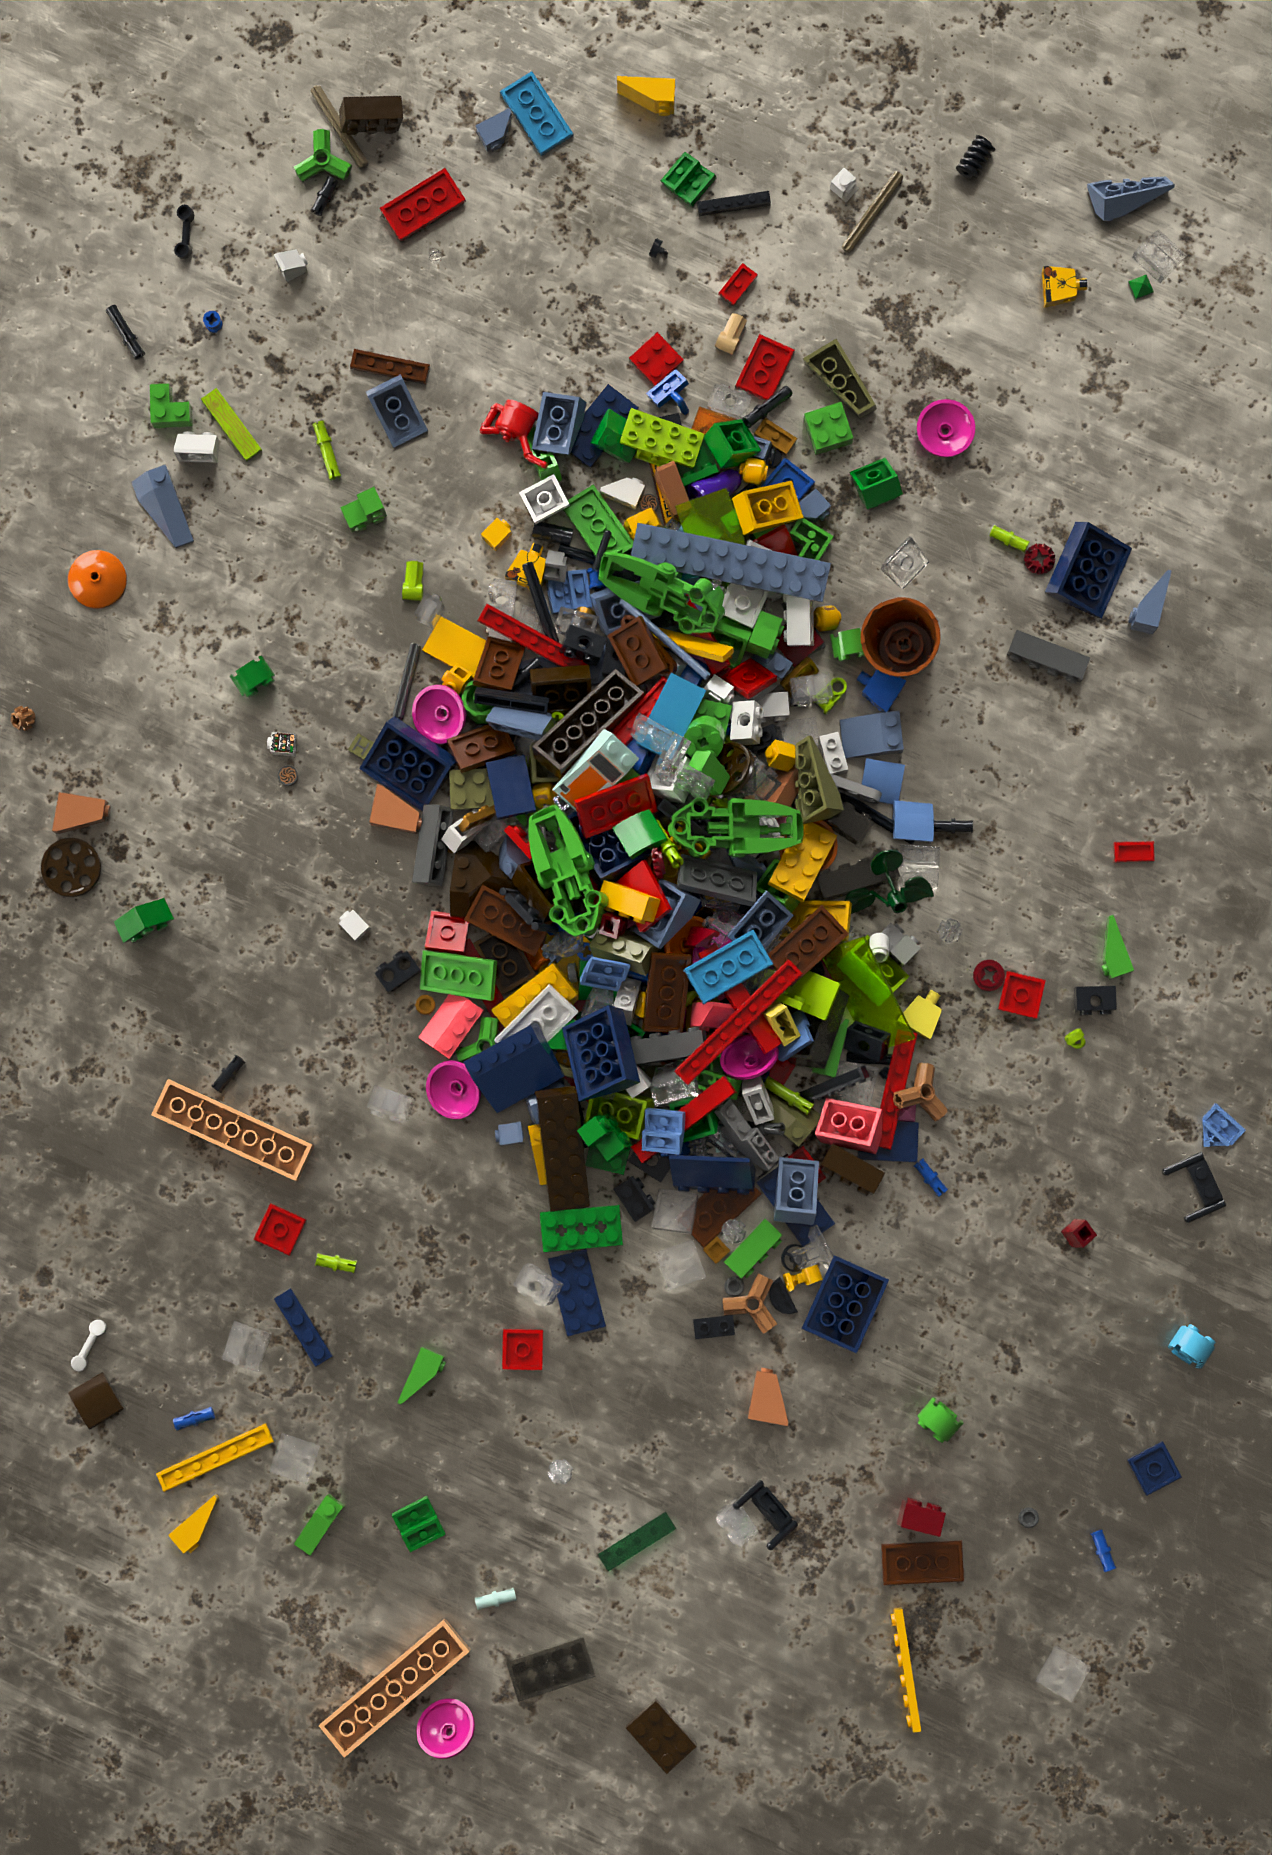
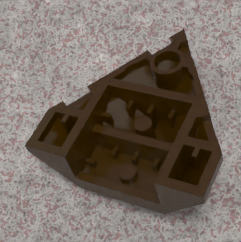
(470, 871)

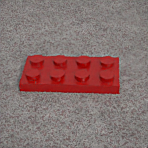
(422, 204)
(614, 804)

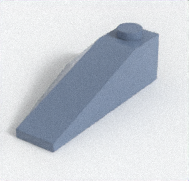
(1118, 199)
(159, 498)

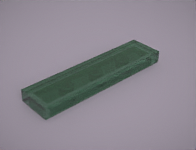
(636, 1541)

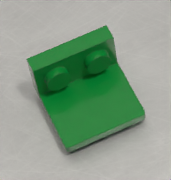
(704, 466)

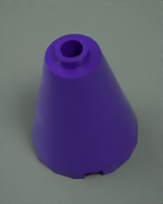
(727, 479)

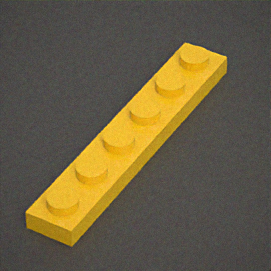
(907, 1678)

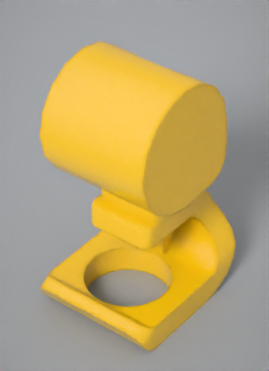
(807, 1276)

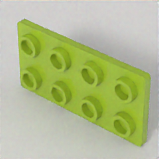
(661, 440)
(812, 995)

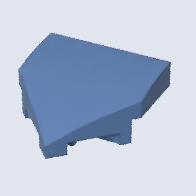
(1220, 1128)

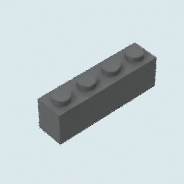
(1048, 656)
(431, 850)
(667, 1047)

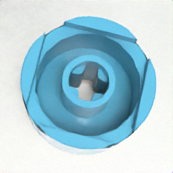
(1192, 1346)

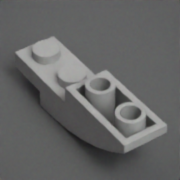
(745, 1138)

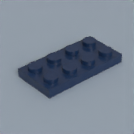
(607, 399)
(800, 1231)
(579, 1294)

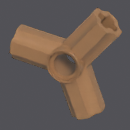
(927, 1098)
(758, 1291)

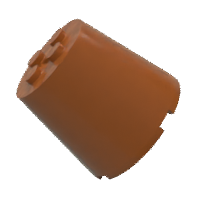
(896, 623)

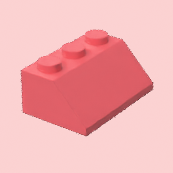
(711, 1015)
(451, 1025)
(850, 1125)

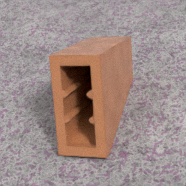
(671, 487)
(786, 791)
(78, 812)
(393, 813)
(767, 1399)

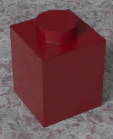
(1079, 1233)

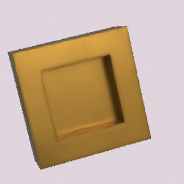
(716, 1250)

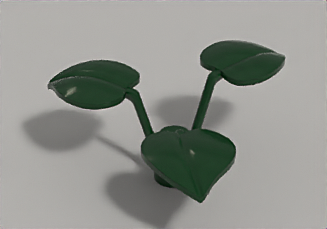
(914, 890)

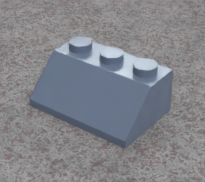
(520, 722)
(766, 919)

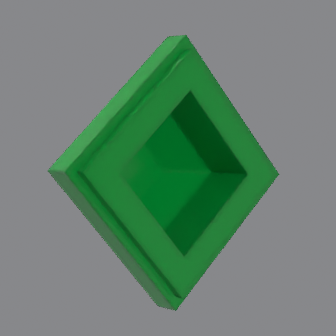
(1141, 286)

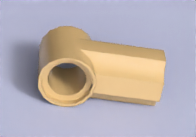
(729, 338)

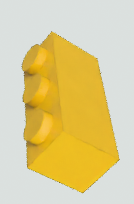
(630, 902)

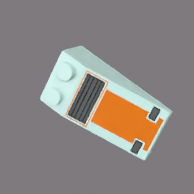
(596, 768)

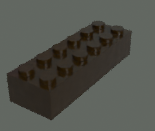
(581, 726)
(562, 1148)

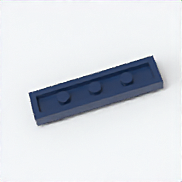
(303, 1327)

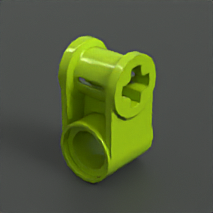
(836, 696)

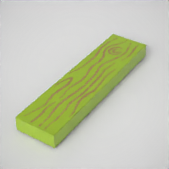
(231, 424)

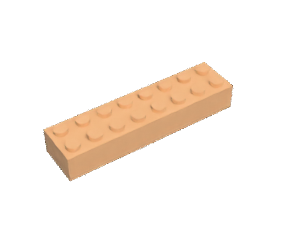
(233, 1130)
(394, 1687)

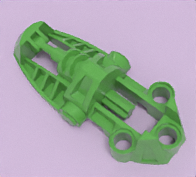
(663, 590)
(739, 827)
(565, 869)

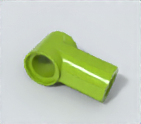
(413, 586)

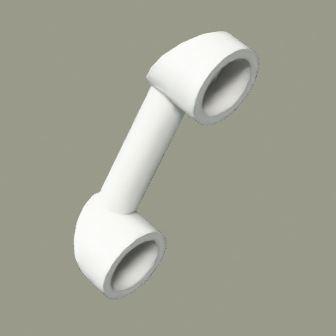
(96, 1328)

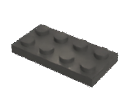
(717, 880)

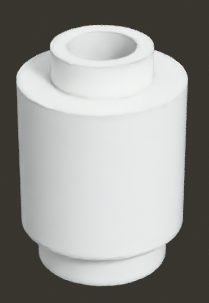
(880, 946)

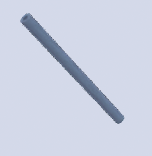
(666, 640)

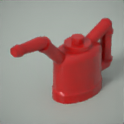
(513, 424)

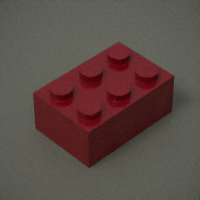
(921, 1518)

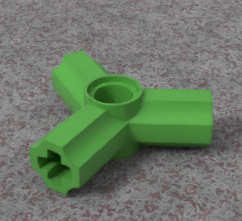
(322, 148)
(487, 1033)

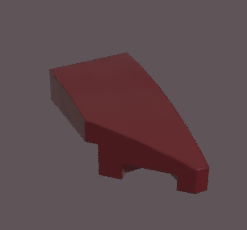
(700, 937)

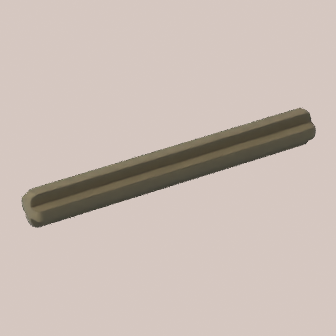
(334, 119)
(872, 211)

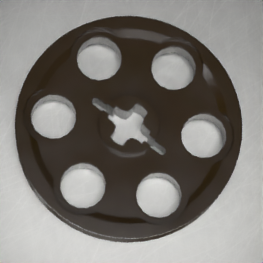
(734, 768)
(62, 863)

